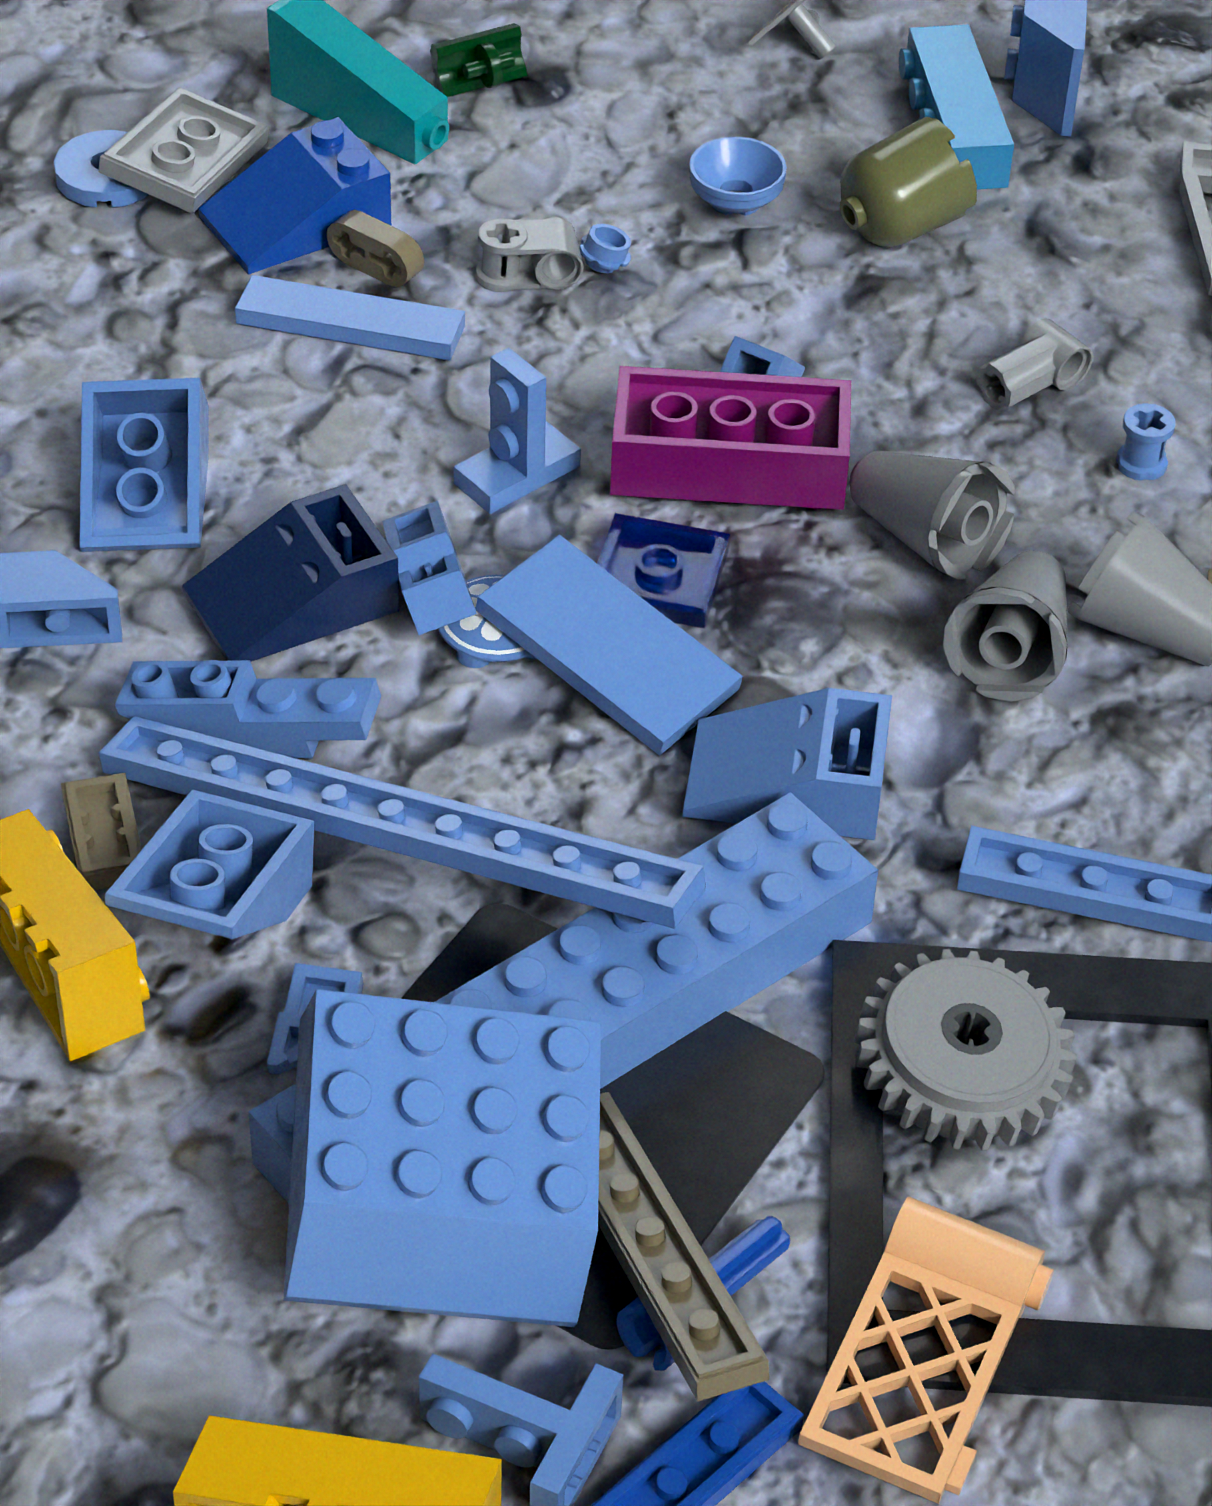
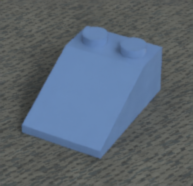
(143, 464)
(220, 867)

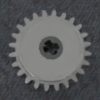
(965, 1049)

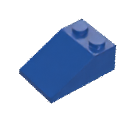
(295, 193)

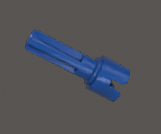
(735, 1266)

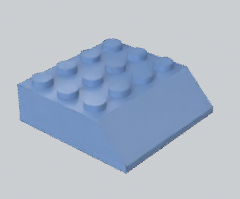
(443, 1159)

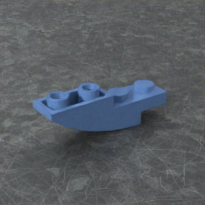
(235, 706)

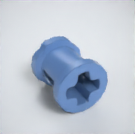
(1146, 436)

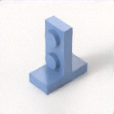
(523, 445)
(524, 1426)

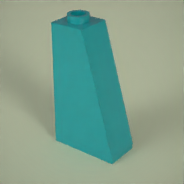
(341, 72)

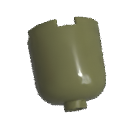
(906, 185)

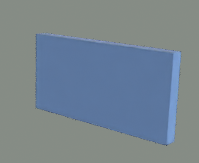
(609, 644)

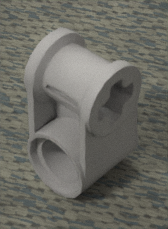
(531, 252)

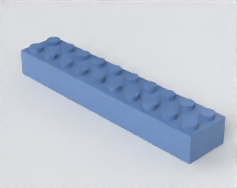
(769, 905)

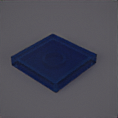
(667, 565)

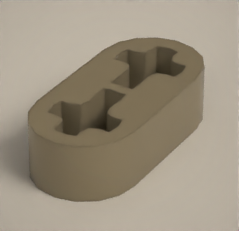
(375, 248)

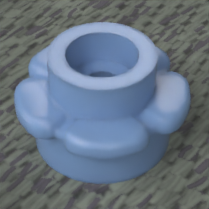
(605, 248)

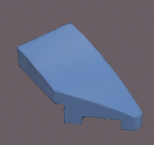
(304, 982)

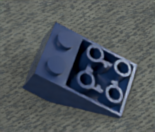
(297, 578)

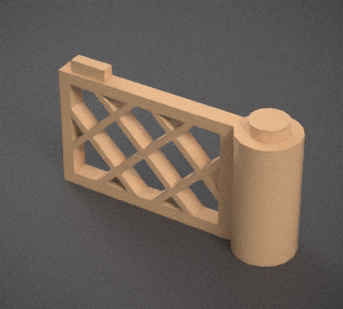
(972, 1274)

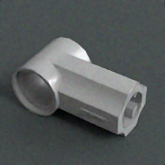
(1042, 358)

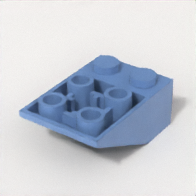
(814, 744)

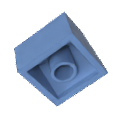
(1048, 59)

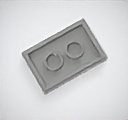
(184, 150)

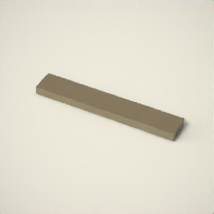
(670, 1268)

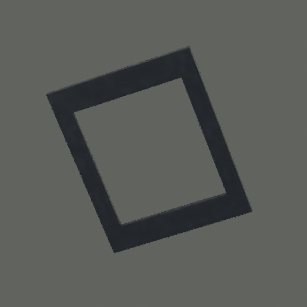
(1042, 1354)

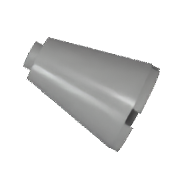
(937, 506)
(1149, 593)
(1011, 629)

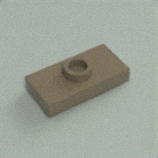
(101, 827)

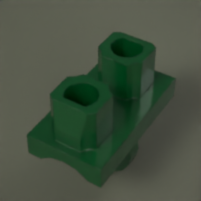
(478, 60)

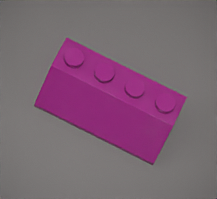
(731, 437)

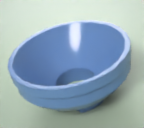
(737, 166)

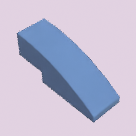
(429, 568)

